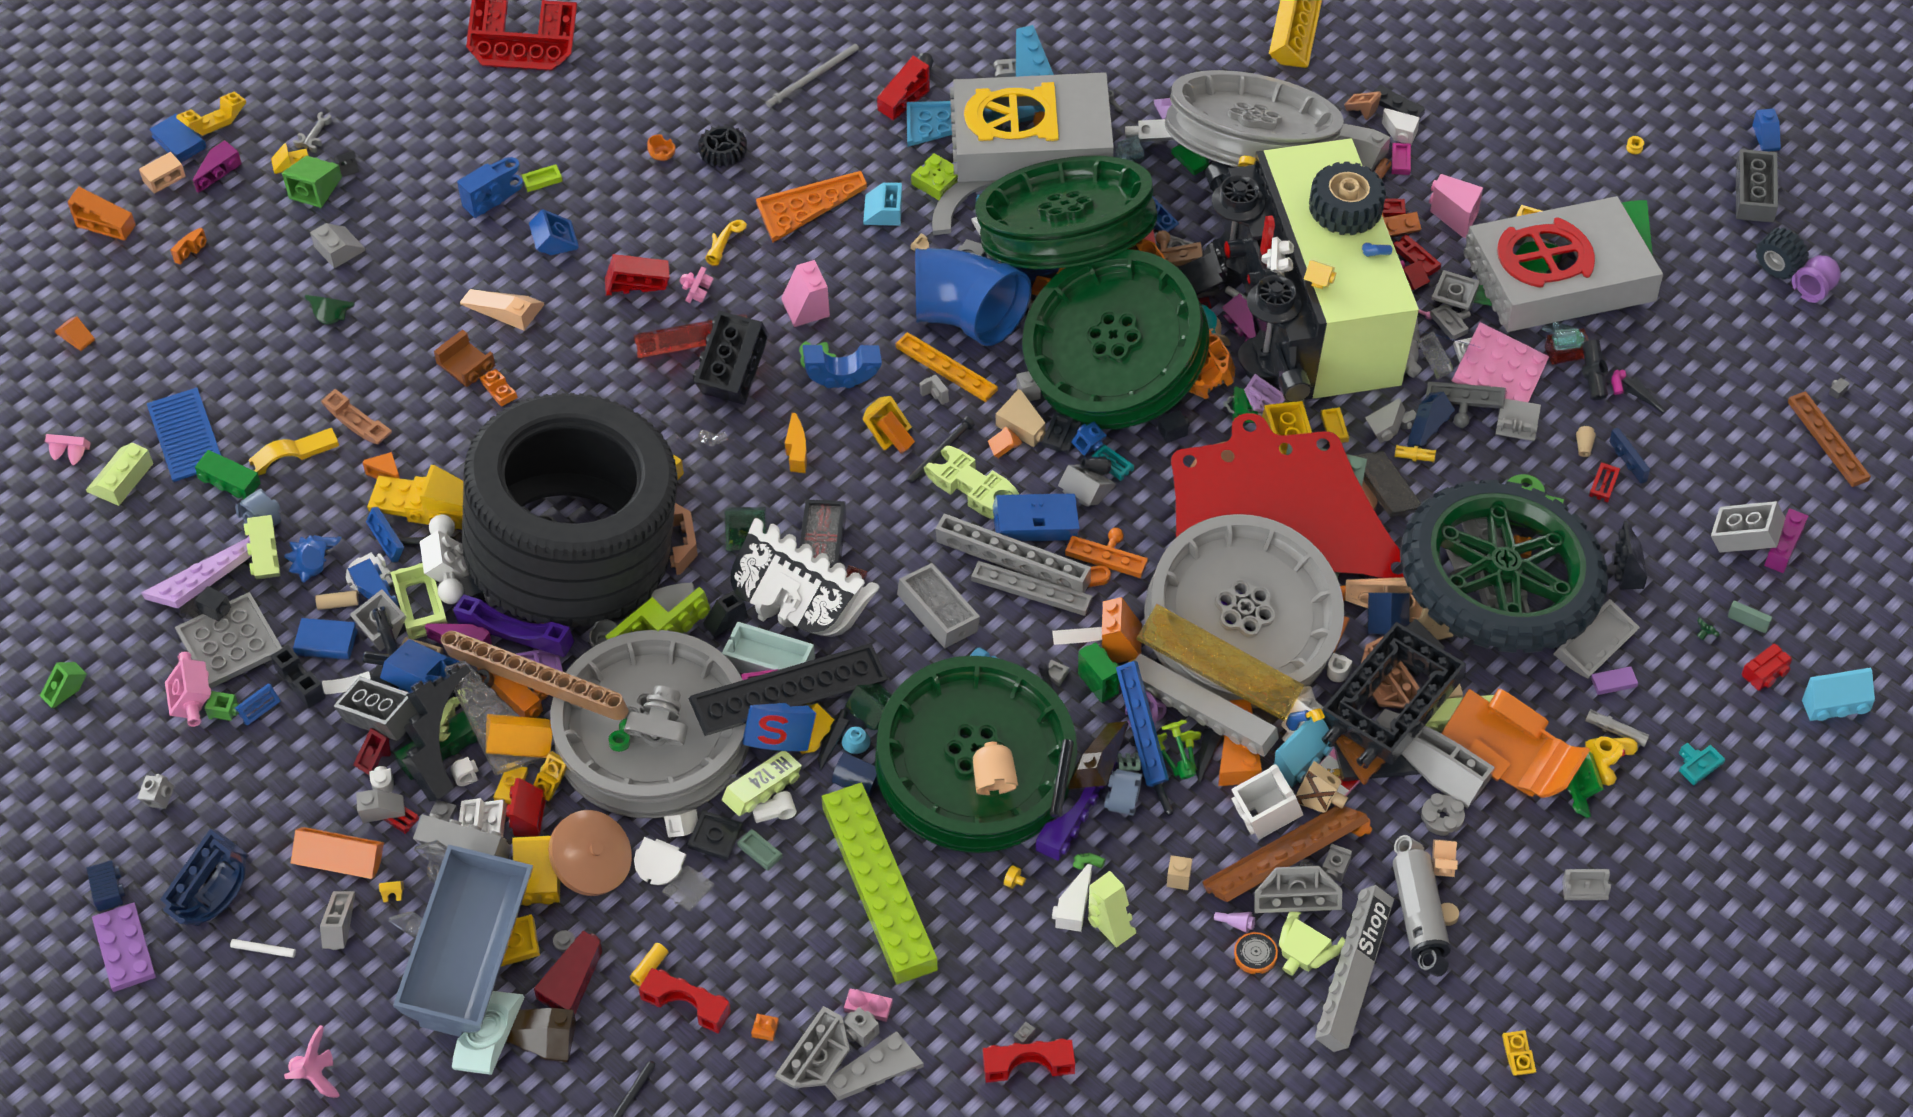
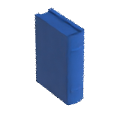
(177, 138)
(325, 638)

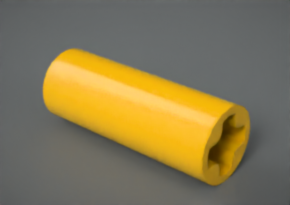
(651, 960)

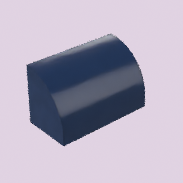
(854, 771)

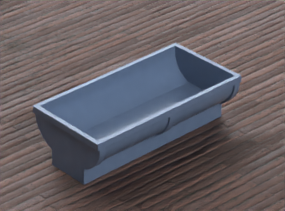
(462, 941)

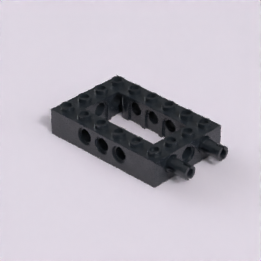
(1343, 710)

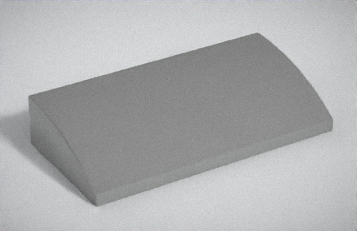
(1598, 641)

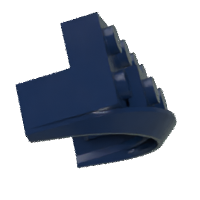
(221, 889)

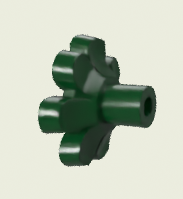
(1706, 629)

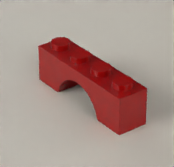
(662, 988)
(1054, 1055)

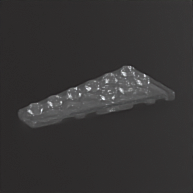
(479, 701)

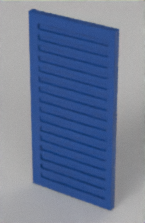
(182, 431)

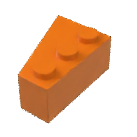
(100, 215)

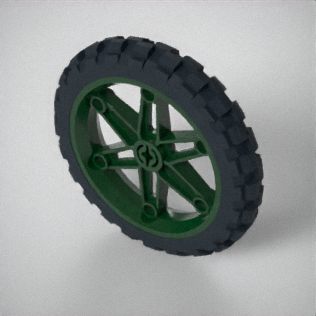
(1507, 628)

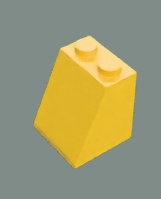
(543, 883)

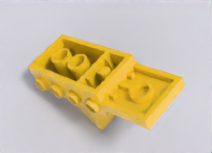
(421, 497)

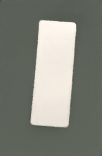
(341, 685)

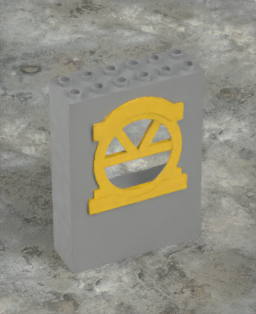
(1073, 124)

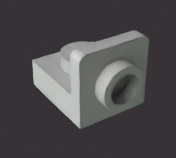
(936, 388)

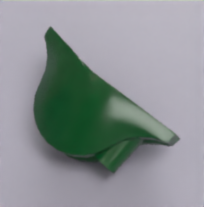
(329, 310)

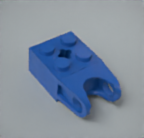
(489, 186)

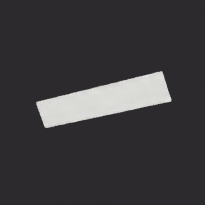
(1077, 635)

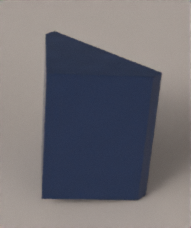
(1386, 610)

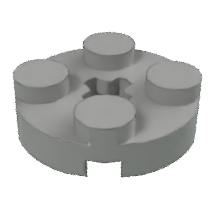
(1446, 804)

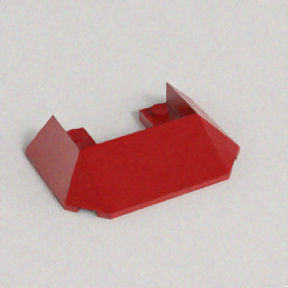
(521, 50)

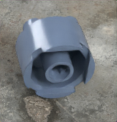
(258, 505)
(1124, 792)

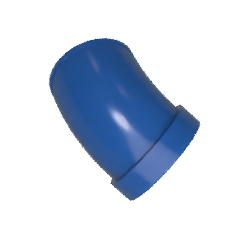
(970, 293)

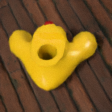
(1607, 752)

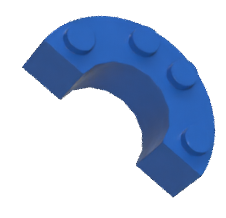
(841, 371)

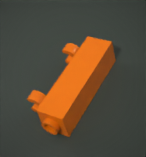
(518, 696)

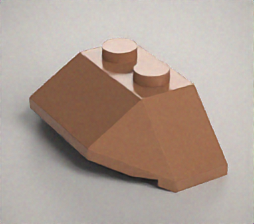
(1397, 687)

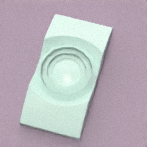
(481, 1049)

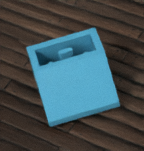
(884, 205)

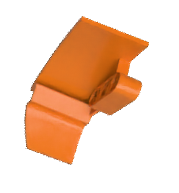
(1517, 734)

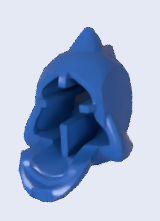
(309, 555)

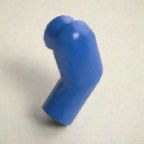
(1373, 250)

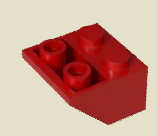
(525, 809)

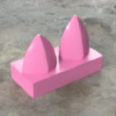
(75, 446)
(875, 1004)

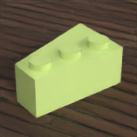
(262, 547)
(1108, 909)

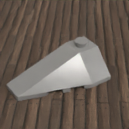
(1369, 143)

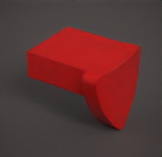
(1416, 275)

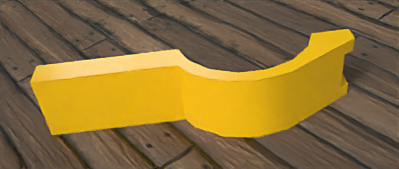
(300, 448)

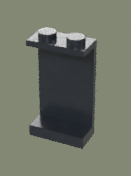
(1206, 271)

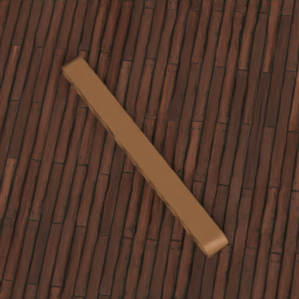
(535, 675)

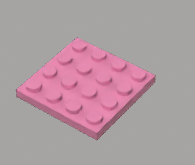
(1500, 364)

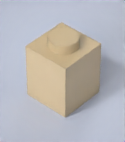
(1179, 872)

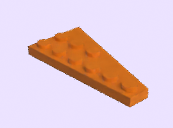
(796, 207)

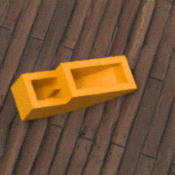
(796, 445)

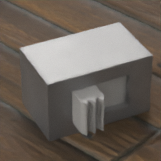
(1838, 388)
(1408, 420)
(1024, 1034)

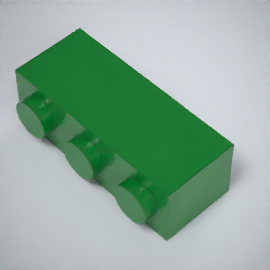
(227, 475)

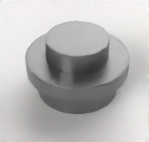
(563, 940)

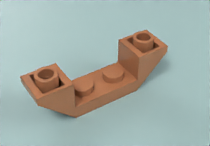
(684, 554)

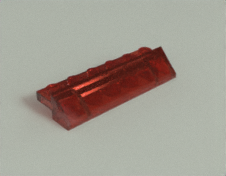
(673, 338)

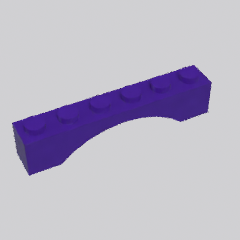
(546, 637)
(1057, 834)

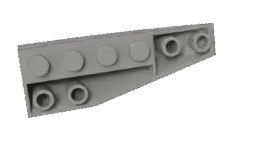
(1445, 763)

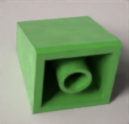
(311, 180)

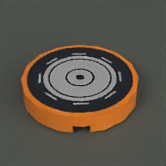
(1255, 953)

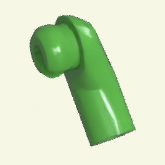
(1089, 858)

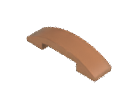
(354, 419)

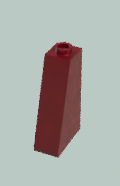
(571, 974)

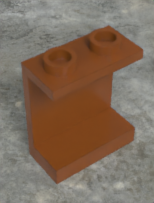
(463, 359)

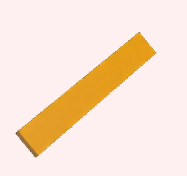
(946, 367)

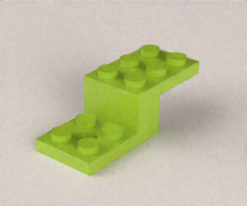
(654, 617)

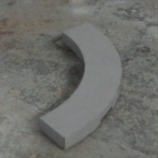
(951, 200)

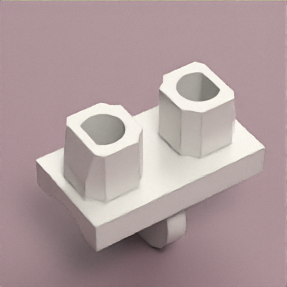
(1276, 258)

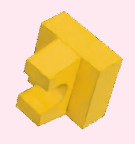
(391, 887)

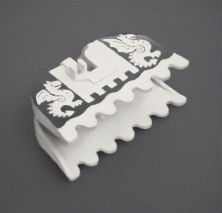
(804, 587)

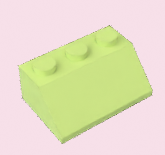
(121, 474)

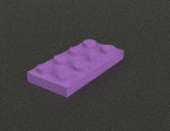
(123, 947)

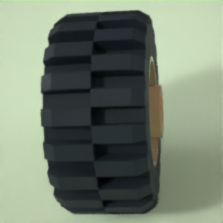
(1347, 198)

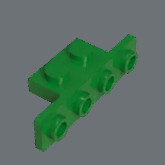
(1585, 784)

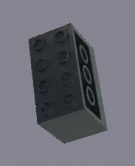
(731, 357)

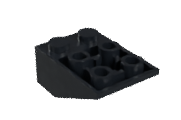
(1629, 560)

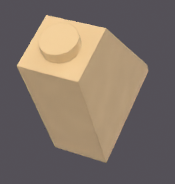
(1021, 419)

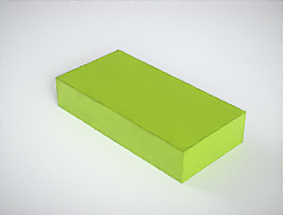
(542, 178)

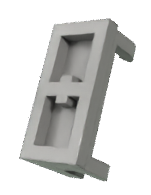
(1586, 884)

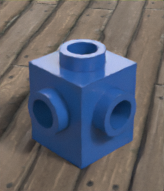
(1089, 438)

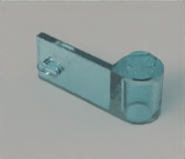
(1564, 336)

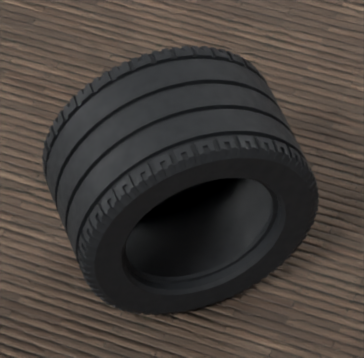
(578, 450)

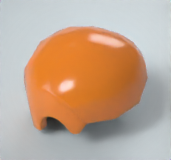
(660, 148)

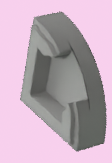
(1057, 672)

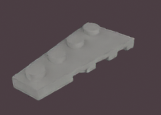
(882, 1062)

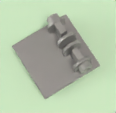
(1518, 420)

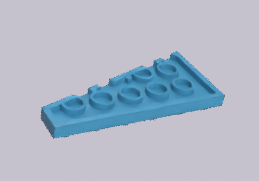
(1030, 62)
(933, 120)

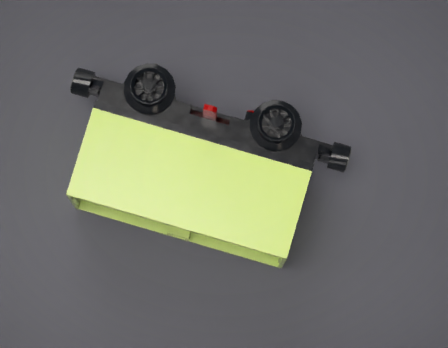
(1311, 337)

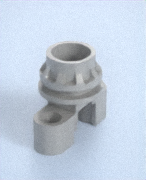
(662, 707)

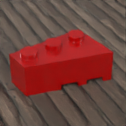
(907, 86)
(636, 273)

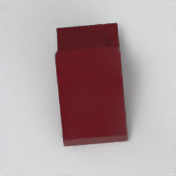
(372, 750)

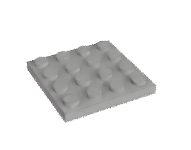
(232, 644)

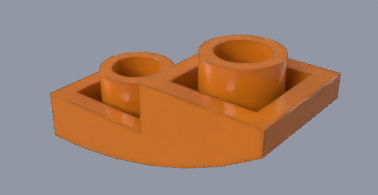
(190, 243)
(498, 387)

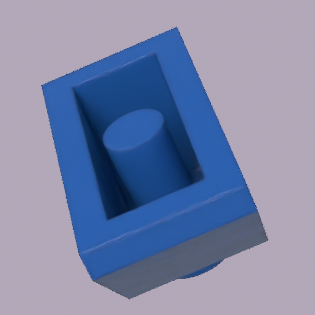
(1767, 129)

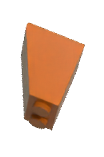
(1120, 631)

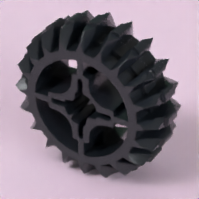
(722, 146)

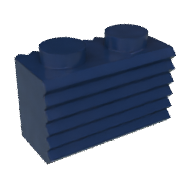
(105, 885)

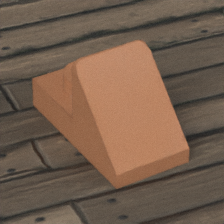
(1365, 102)

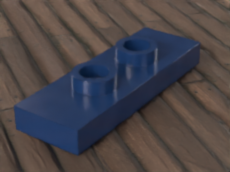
(1629, 455)

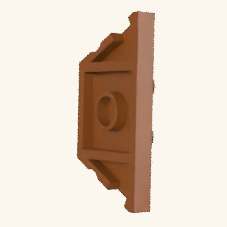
(1353, 751)

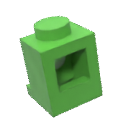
(221, 706)

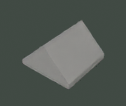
(1456, 290)

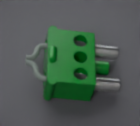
(1240, 404)

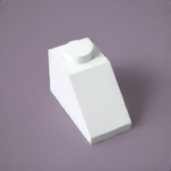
(1400, 125)

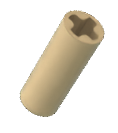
(337, 600)

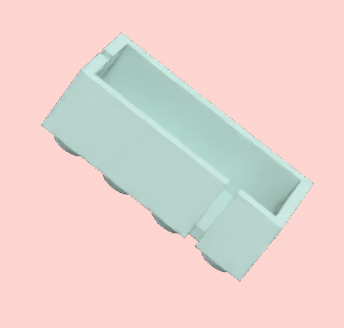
(765, 650)

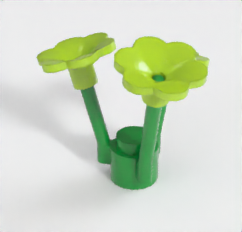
(1185, 767)

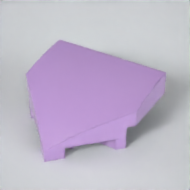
(1262, 393)

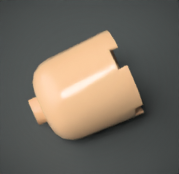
(994, 769)

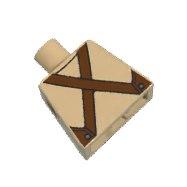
(1320, 789)

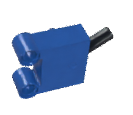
(410, 664)

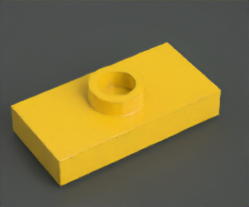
(507, 781)

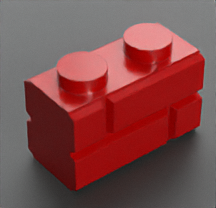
(1767, 667)

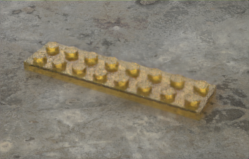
(1220, 662)

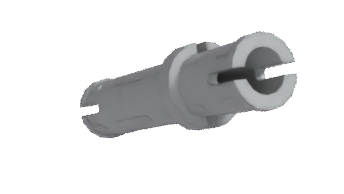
(1616, 727)

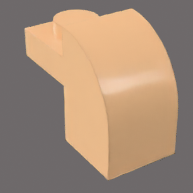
(1444, 858)

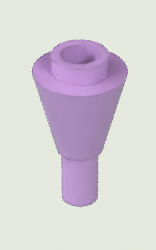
(1243, 921)

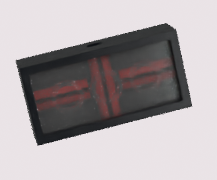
(824, 528)

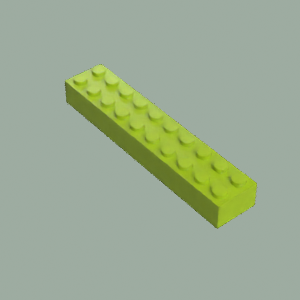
(879, 883)

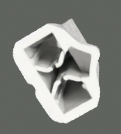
(1149, 131)

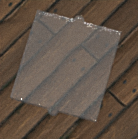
(688, 888)

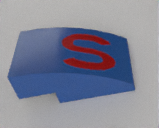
(779, 727)

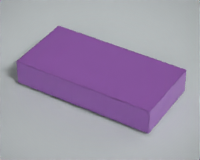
(1614, 680)

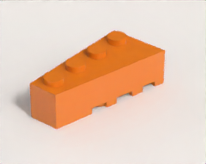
(1237, 761)

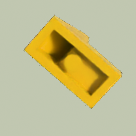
(285, 159)

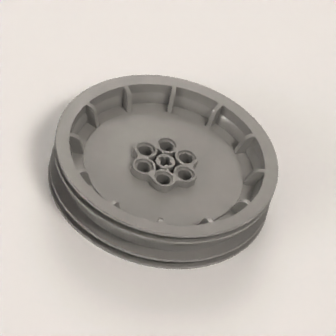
(1244, 112)
(1264, 562)
(650, 775)

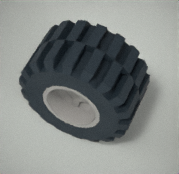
(1782, 253)

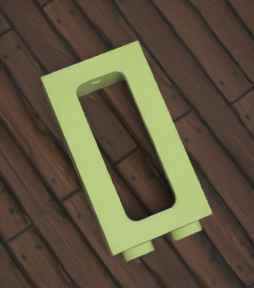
(411, 576)

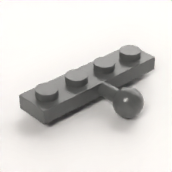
(1467, 396)

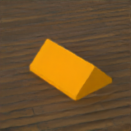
(518, 736)

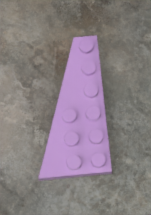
(192, 581)

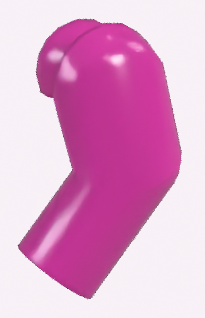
(1616, 381)

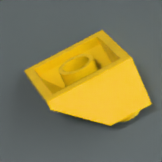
(877, 411)

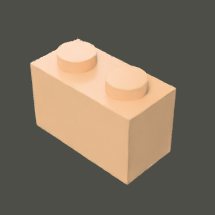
(162, 172)

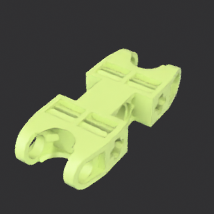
(962, 475)

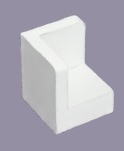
(681, 823)

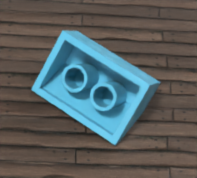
(1839, 694)
(1300, 751)

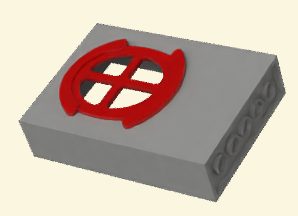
(1609, 273)

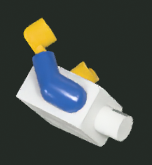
(1301, 712)

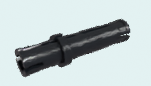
(385, 629)

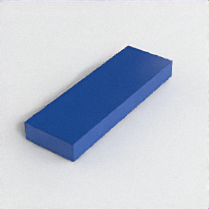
(385, 534)

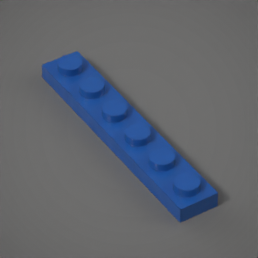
(1142, 724)

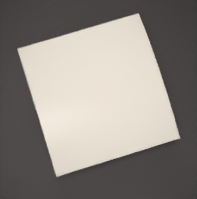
(484, 814)

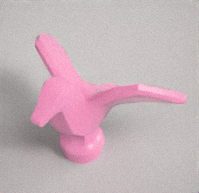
(311, 1066)

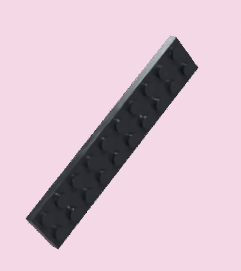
(795, 685)

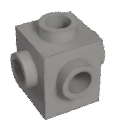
(156, 791)
(861, 1027)

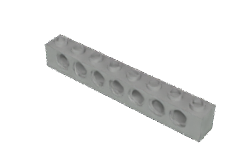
(1012, 554)

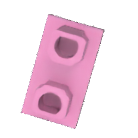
(695, 292)

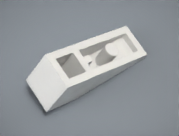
(1072, 903)

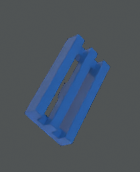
(267, 688)

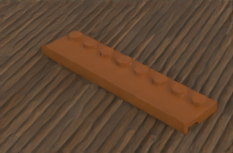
(1284, 852)

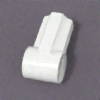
(780, 806)

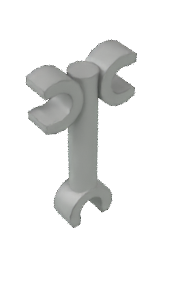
(311, 139)

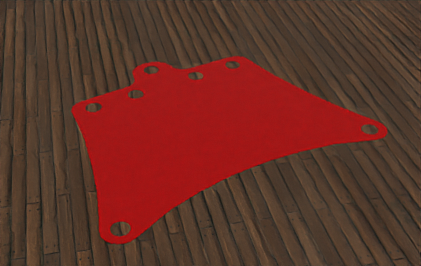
(1303, 490)

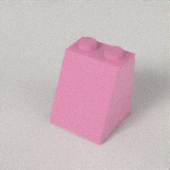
(1455, 203)
(806, 295)

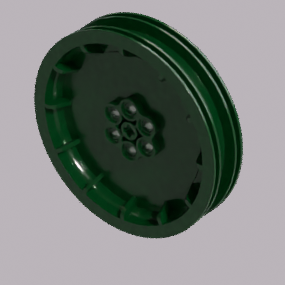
(1066, 212)
(1150, 373)
(976, 700)

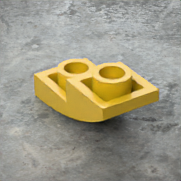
(551, 775)
(1518, 1053)

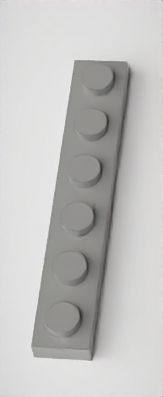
(1031, 588)

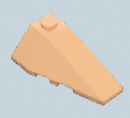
(507, 308)
(1358, 590)

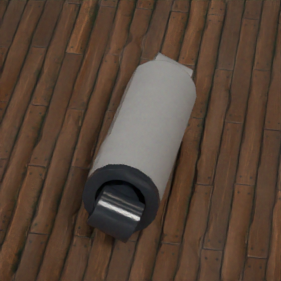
(1421, 906)

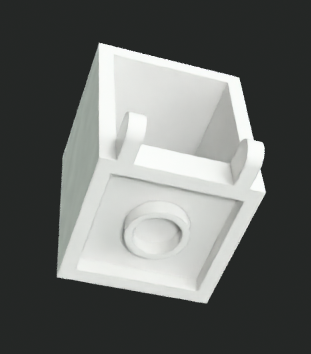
(1271, 799)

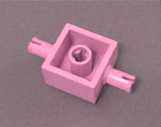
(188, 689)

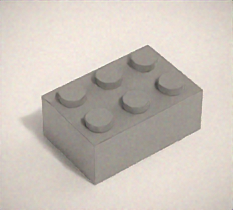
(1748, 527)

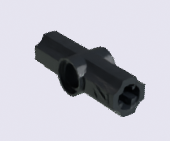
(1595, 370)

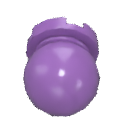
(1816, 278)

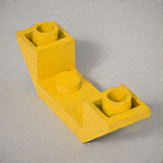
(229, 108)

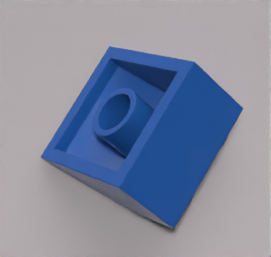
(553, 233)

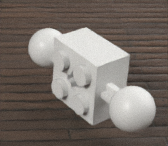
(444, 559)

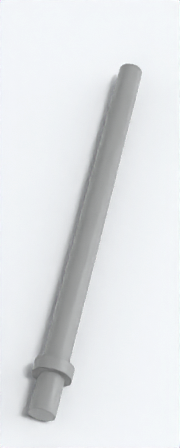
(777, 97)

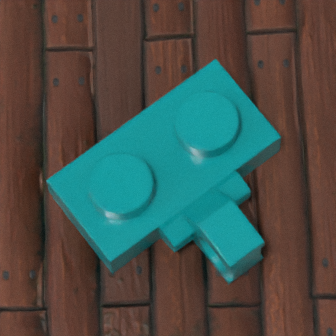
(1699, 763)

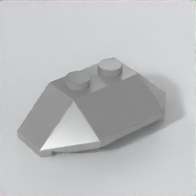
(1298, 890)
(816, 1053)

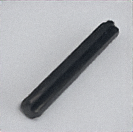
(1061, 778)

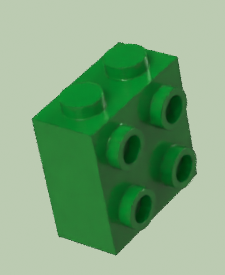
(1098, 672)

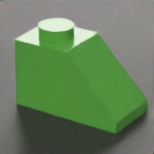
(62, 683)

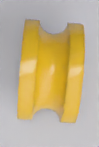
(1633, 149)

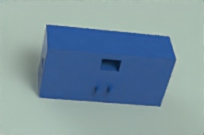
(1036, 516)

